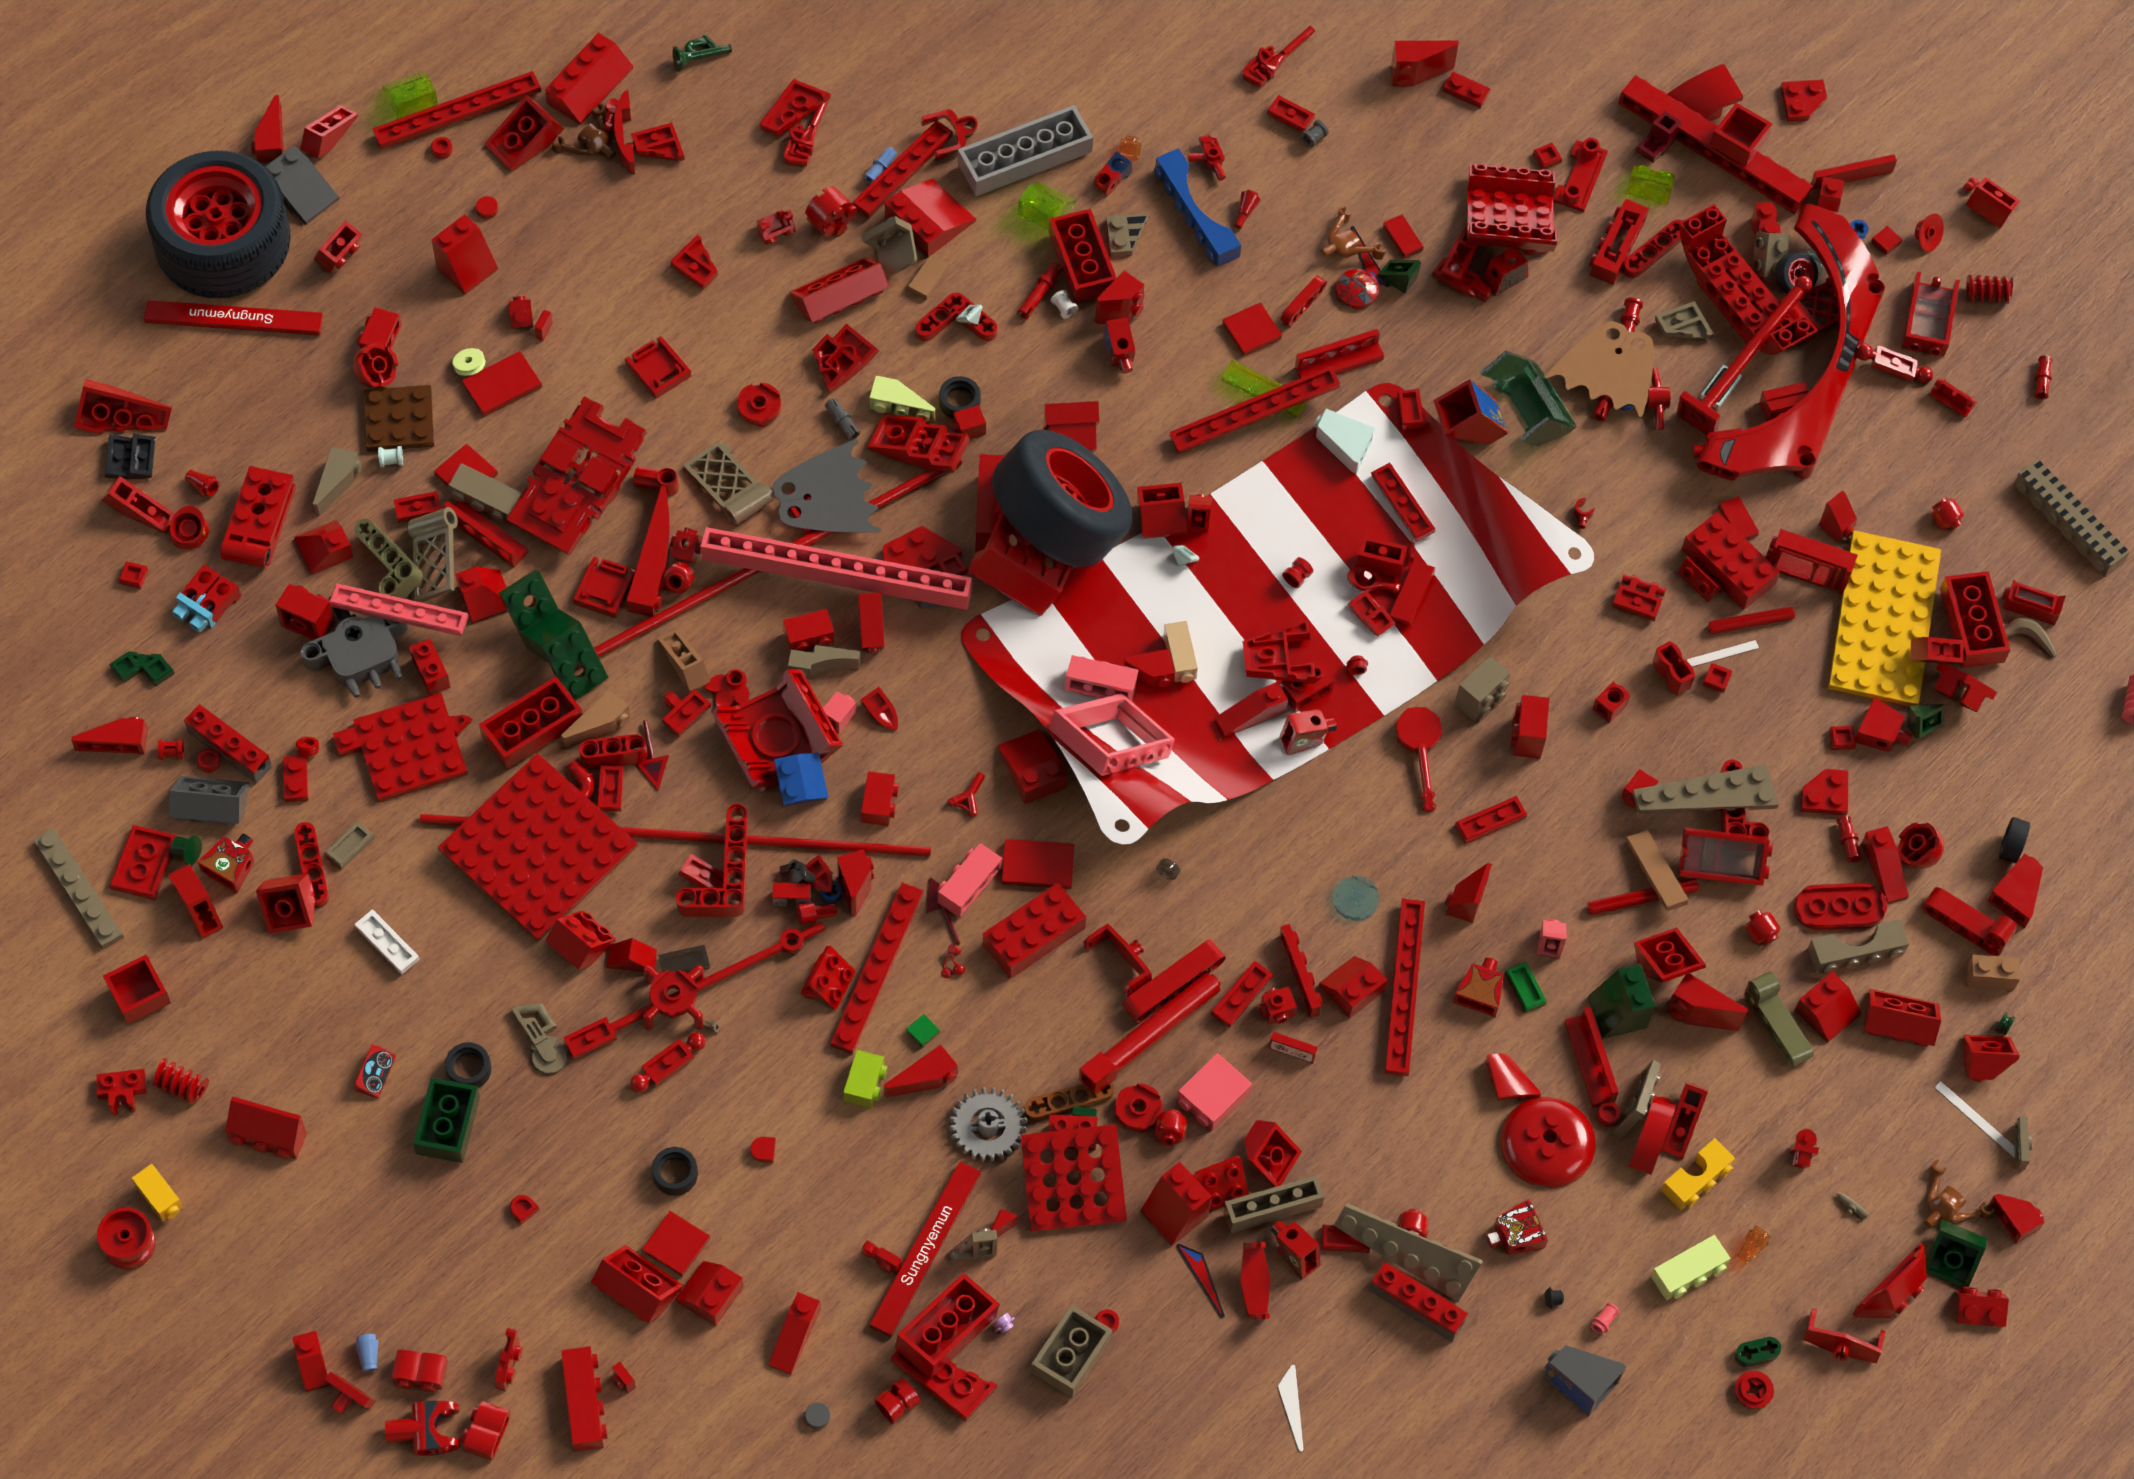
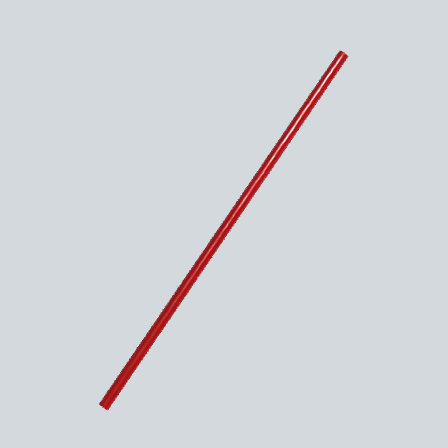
(745, 573)

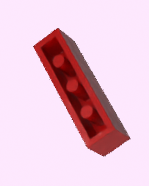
(583, 1399)

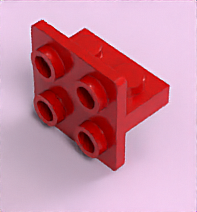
(829, 978)
(1223, 1181)

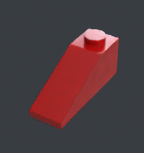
(326, 131)
(269, 133)
(137, 505)
(1253, 709)
(118, 736)
(1885, 863)
(925, 1074)
(1684, 1119)
(795, 1332)

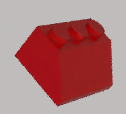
(1902, 1018)
(265, 1128)
(636, 1283)

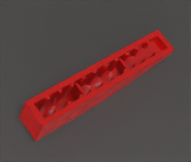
(654, 559)

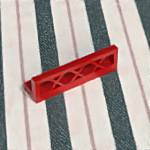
(1340, 357)
(488, 534)
(1592, 1058)

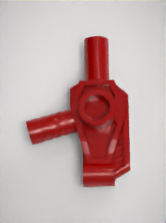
(1211, 156)

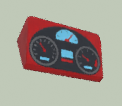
(374, 1071)

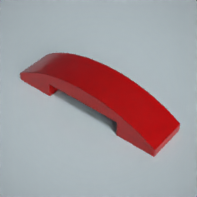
(622, 114)

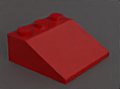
(932, 214)

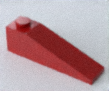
(115, 409)

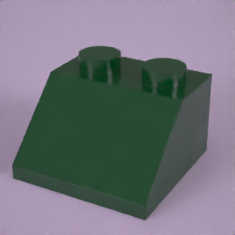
(1955, 1254)

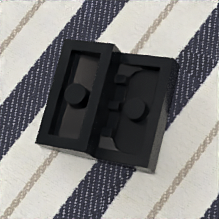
(130, 457)

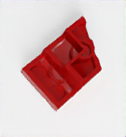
(1708, 92)
(843, 356)

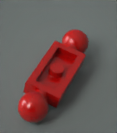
(1894, 363)
(667, 1062)

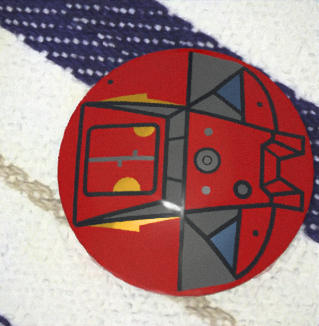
(1357, 288)

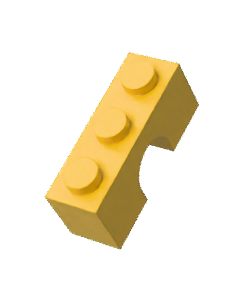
(1685, 1189)

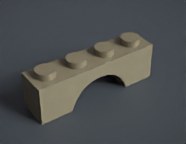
(1830, 953)

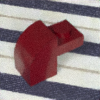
(1660, 138)

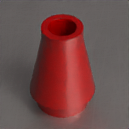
(203, 483)

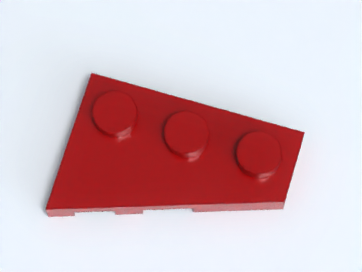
(792, 106)

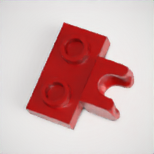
(121, 1088)

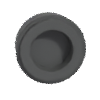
(817, 1415)

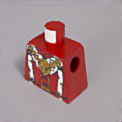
(1518, 1230)

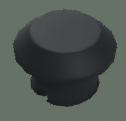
(1553, 1297)

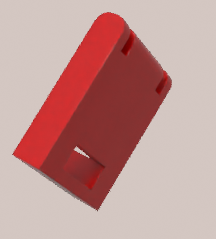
(655, 365)
(604, 584)

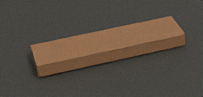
(1657, 870)

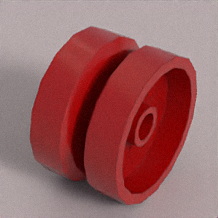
(126, 1238)

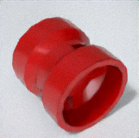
(1298, 572)

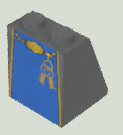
(1583, 1376)

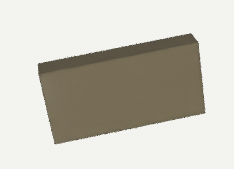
(349, 845)

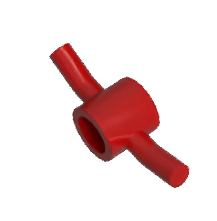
(1658, 399)

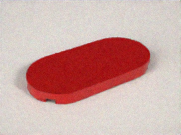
(1840, 906)

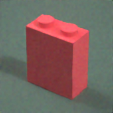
(1214, 1092)

